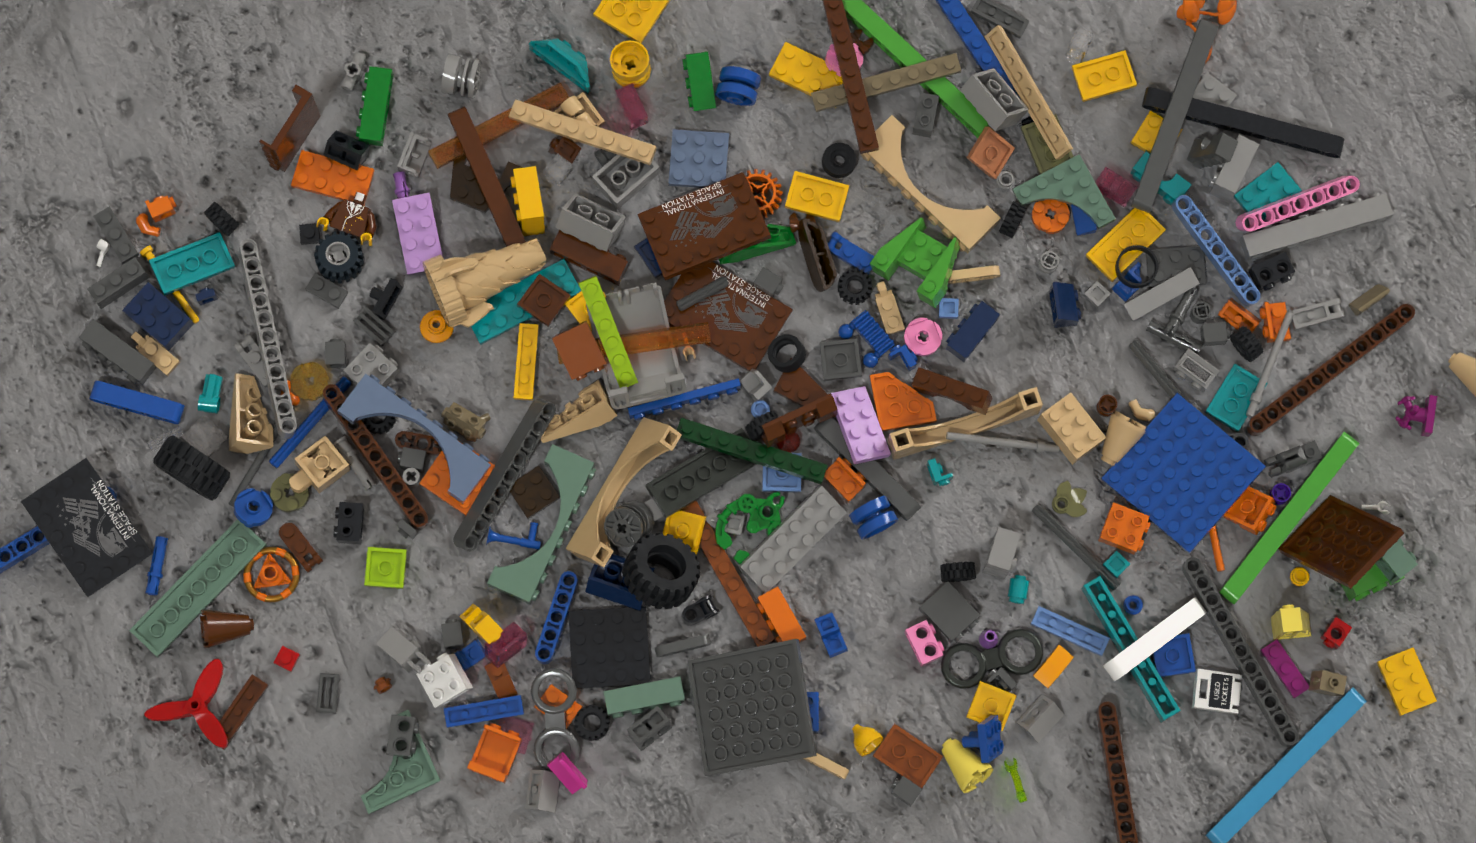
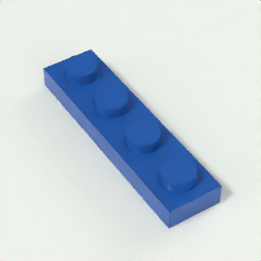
(483, 711)

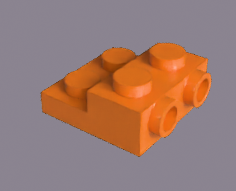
(1251, 510)

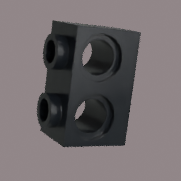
(346, 150)
(1269, 267)

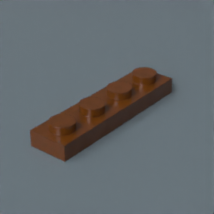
(242, 706)

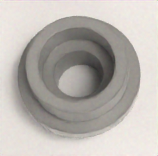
(1005, 174)

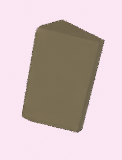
(1368, 299)

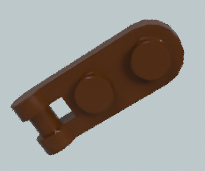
(299, 546)

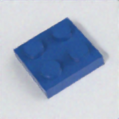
(1175, 657)

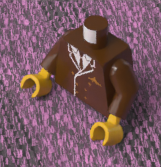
(351, 218)

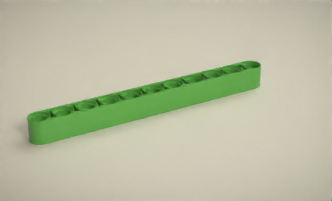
(906, 55)
(1288, 518)

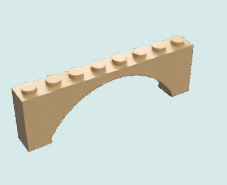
(965, 225)
(914, 440)
(646, 444)

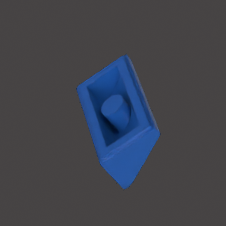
(1083, 223)

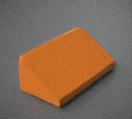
(1238, 316)

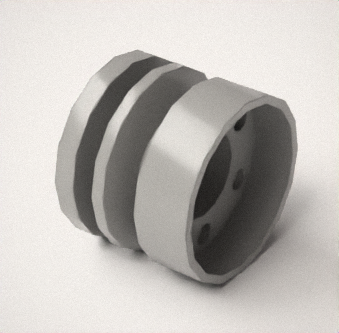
(461, 76)

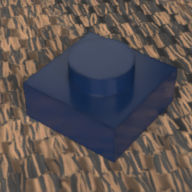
(206, 296)

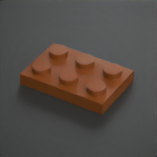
(907, 756)

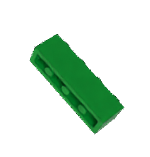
(376, 105)

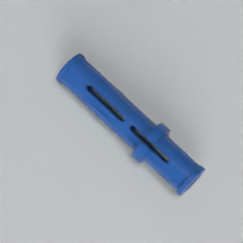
(155, 572)

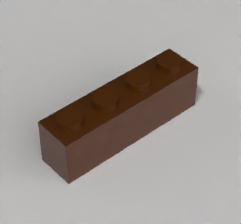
(589, 258)

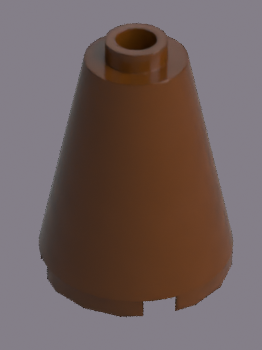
(223, 627)

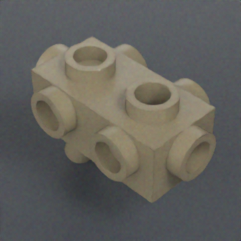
(465, 422)

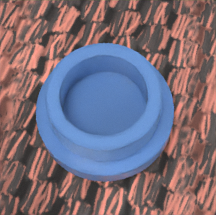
(759, 408)

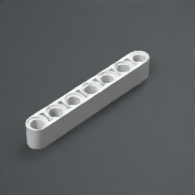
(1154, 639)

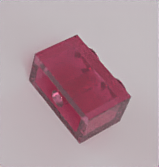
(631, 106)
(510, 643)

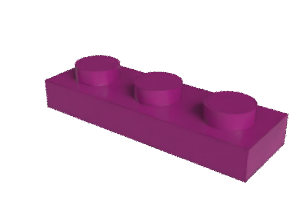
(1285, 669)

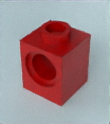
(1340, 626)

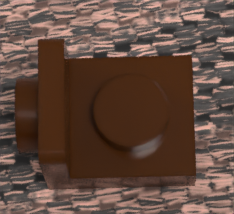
(564, 147)

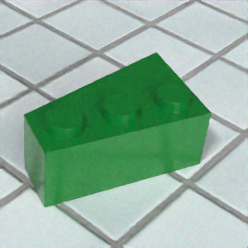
(699, 81)

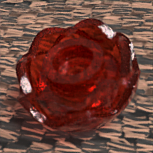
(792, 446)

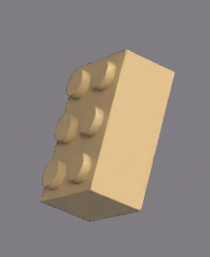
(1071, 428)

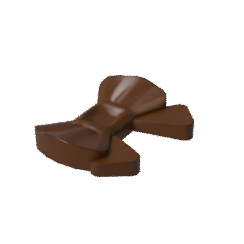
(864, 46)
(794, 222)

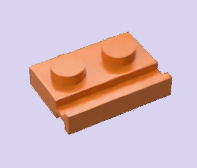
(555, 697)

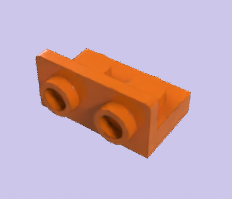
(1273, 317)
(845, 479)

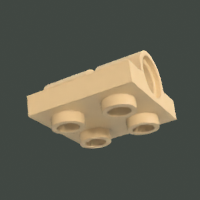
(581, 109)

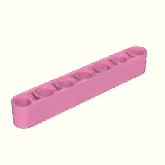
(1305, 199)

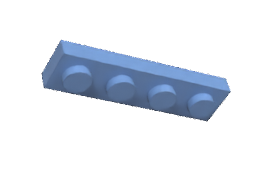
(1070, 631)

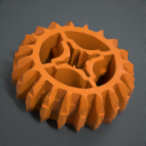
(768, 183)

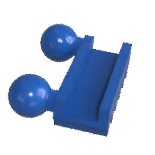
(871, 333)

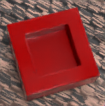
(286, 658)

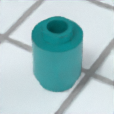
(1018, 589)

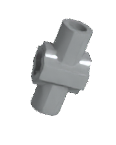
(350, 79)

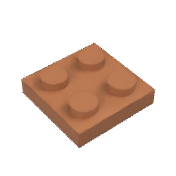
(990, 152)

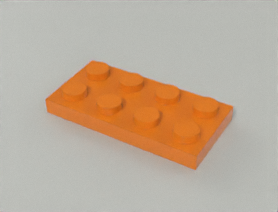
(330, 178)

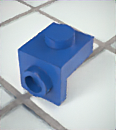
(908, 357)

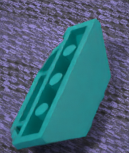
(564, 60)

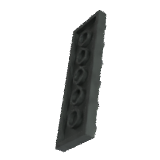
(695, 478)

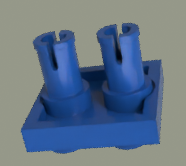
(986, 738)

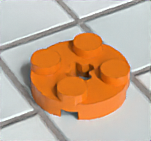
(1047, 224)

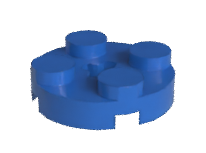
(253, 518)

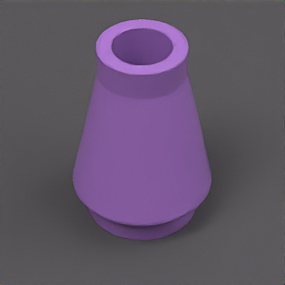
(986, 643)

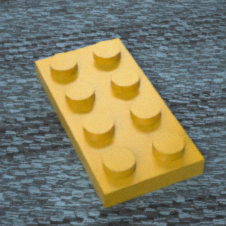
(803, 70)
(1133, 229)

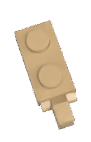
(888, 310)
(155, 353)

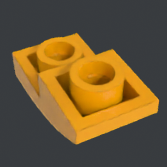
(1053, 666)

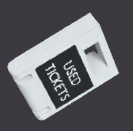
(1221, 691)

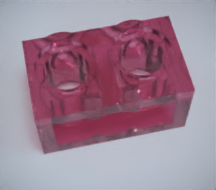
(1115, 187)

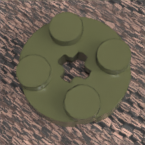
(279, 497)

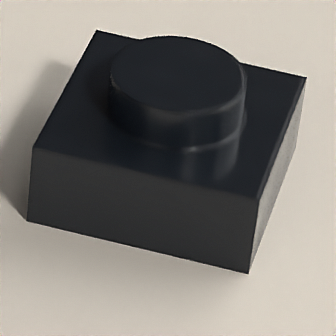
(309, 234)

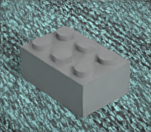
(994, 99)
(623, 178)
(1227, 181)
(590, 222)
(1001, 554)

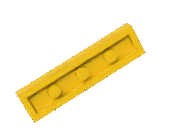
(526, 361)

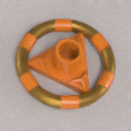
(272, 575)

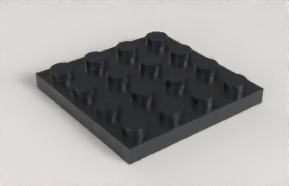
(609, 647)

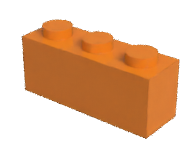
(780, 616)

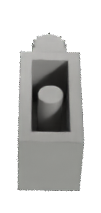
(401, 650)

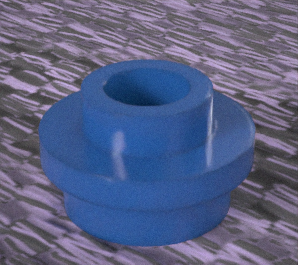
(1139, 605)

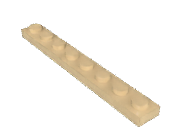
(1028, 92)
(582, 132)

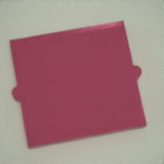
(522, 727)

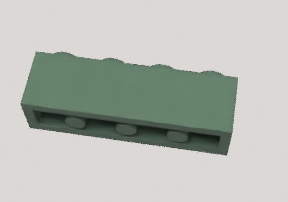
(644, 696)

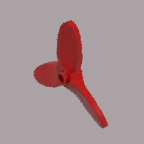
(203, 693)

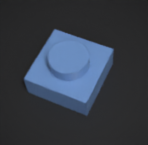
(948, 308)

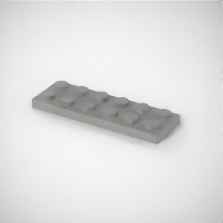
(792, 539)

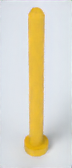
(147, 252)

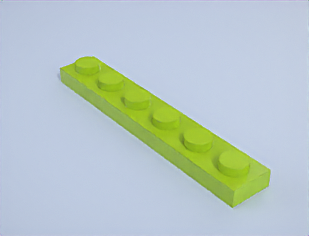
(608, 332)

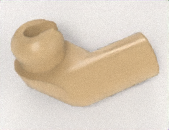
(1141, 413)

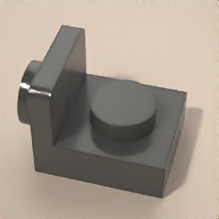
(1005, 680)

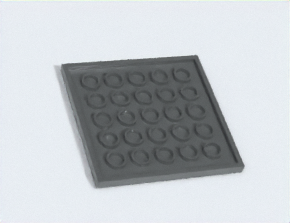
(751, 708)

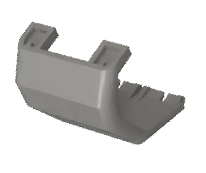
(655, 370)

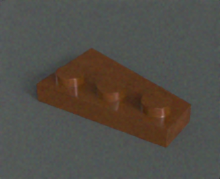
(799, 387)

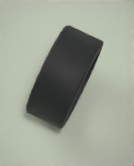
(794, 363)

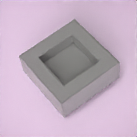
(1097, 294)

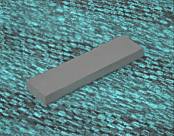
(1161, 293)

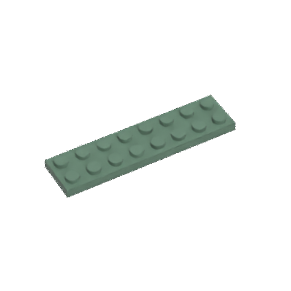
(197, 588)

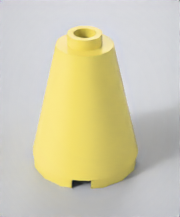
(965, 765)

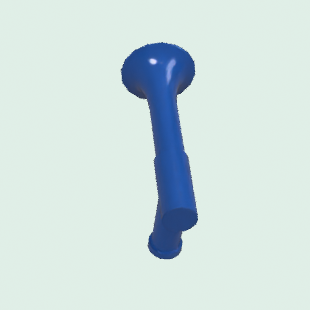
(529, 543)

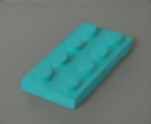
(191, 263)

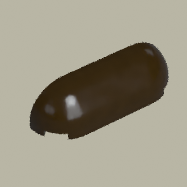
(817, 255)

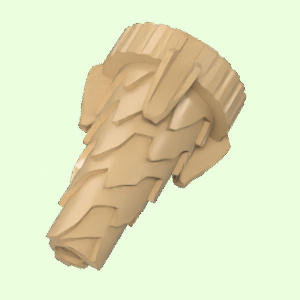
(467, 282)

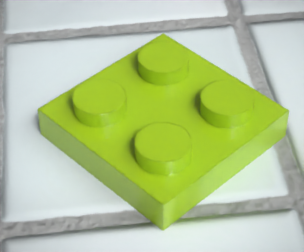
(385, 567)

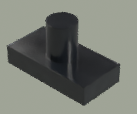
(385, 298)

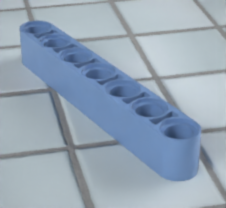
(1224, 255)

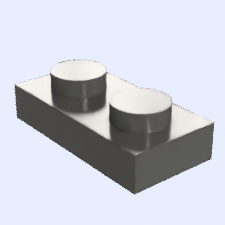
(326, 290)

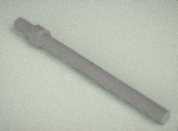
(1256, 397)
(1038, 446)

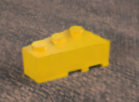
(529, 201)

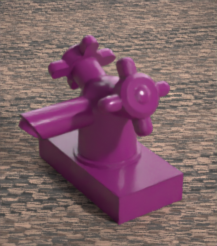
(1419, 414)

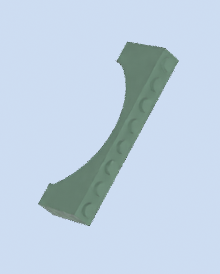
(523, 578)

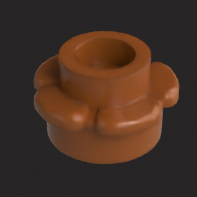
(382, 685)

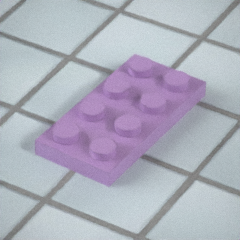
(417, 230)
(860, 425)

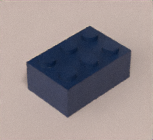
(158, 316)

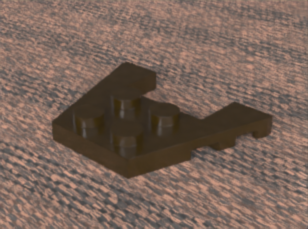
(466, 188)

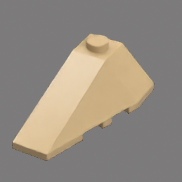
(586, 412)
(248, 421)

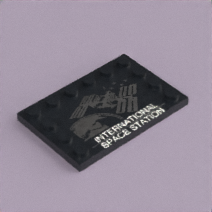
(86, 527)

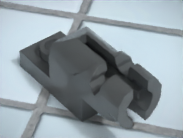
(1293, 459)

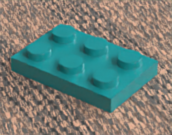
(1266, 189)
(1233, 398)

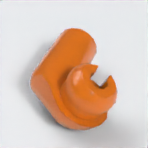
(145, 227)

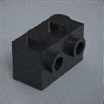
(350, 523)

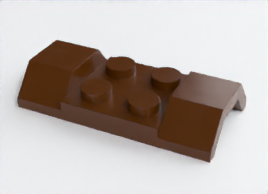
(820, 409)

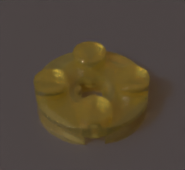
(309, 370)

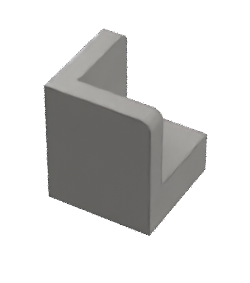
(755, 384)

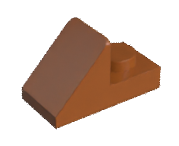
(501, 681)

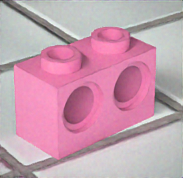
(919, 645)

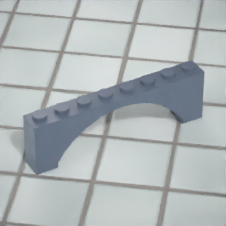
(373, 400)

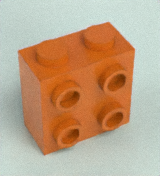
(1124, 528)

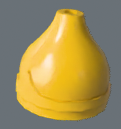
(866, 739)

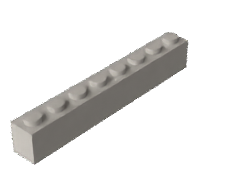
(1316, 227)

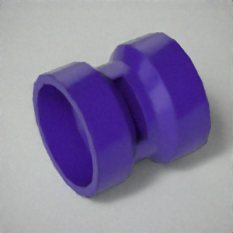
(1283, 493)

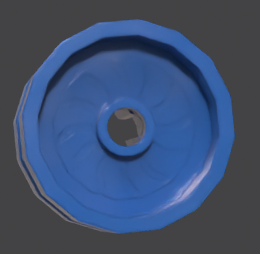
(738, 86)
(873, 518)

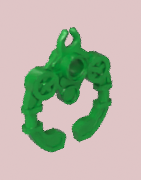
(757, 521)

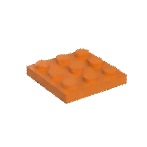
(438, 482)

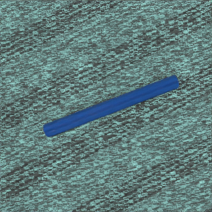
(306, 426)

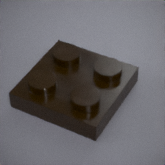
(533, 492)

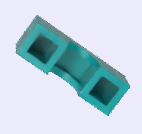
(1168, 189)

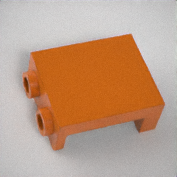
(495, 753)

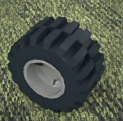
(339, 257)

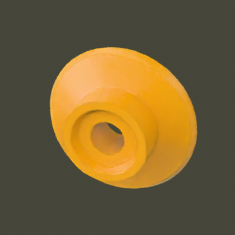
(432, 334)

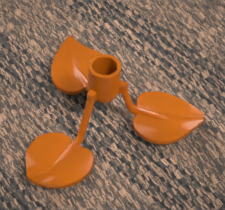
(1190, 11)

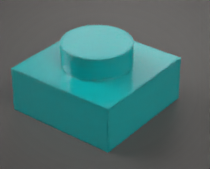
(1116, 564)

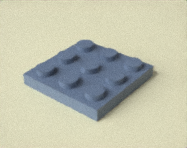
(698, 158)

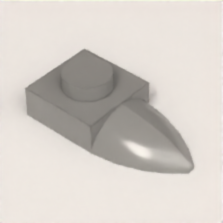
(734, 524)

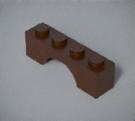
(960, 392)

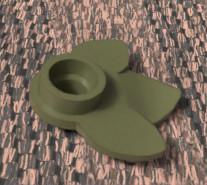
(1072, 500)

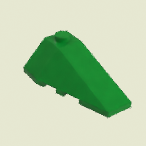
(780, 238)

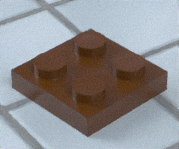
(543, 300)

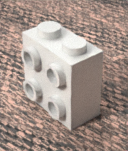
(444, 680)

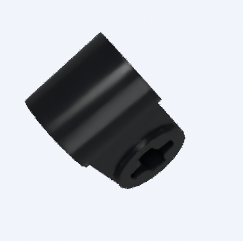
(700, 610)

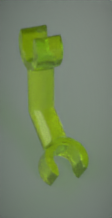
(1020, 793)

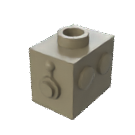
(1327, 683)

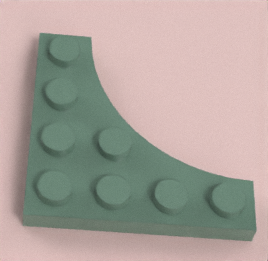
(1069, 184)
(404, 775)

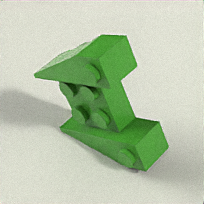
(921, 257)

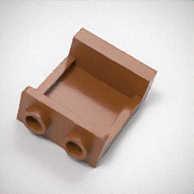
(579, 351)

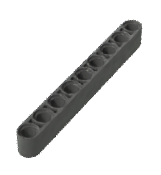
(504, 475)

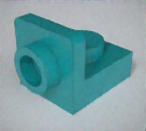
(935, 471)

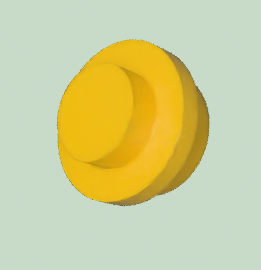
(1299, 576)

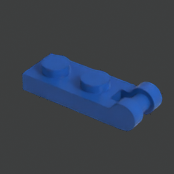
(850, 253)

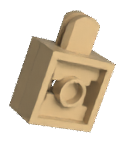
(318, 467)

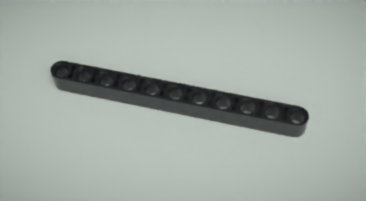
(1250, 124)

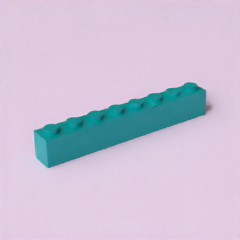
(1124, 636)

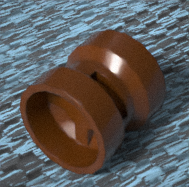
(1107, 402)

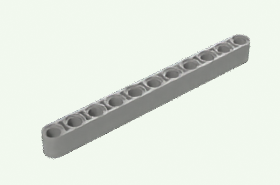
(267, 347)

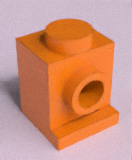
(161, 207)

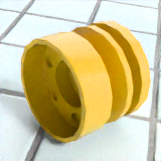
(625, 56)

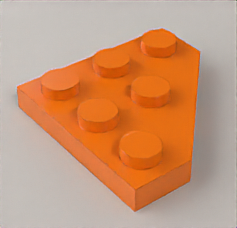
(899, 404)

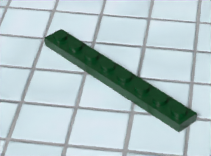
(751, 451)

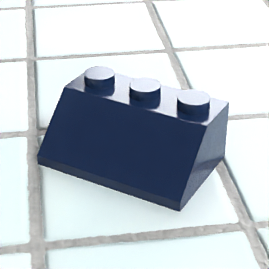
(609, 583)

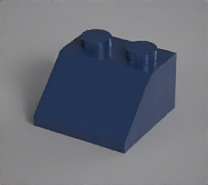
(1063, 305)

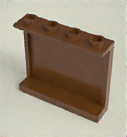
(293, 132)

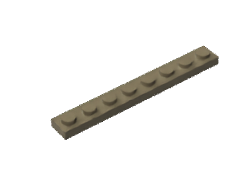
(890, 81)

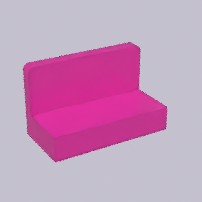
(567, 773)

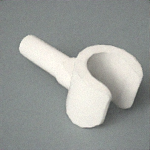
(104, 247)
(1379, 506)

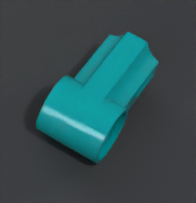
(209, 399)

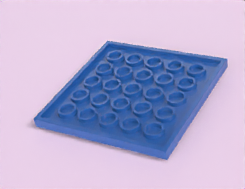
(1184, 473)

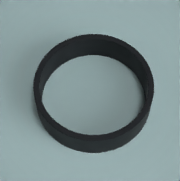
(1143, 249)

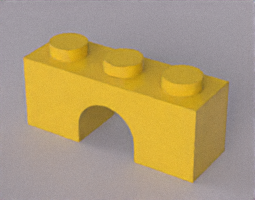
(481, 624)

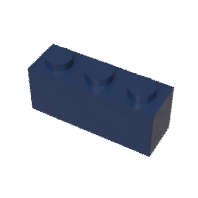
(972, 331)

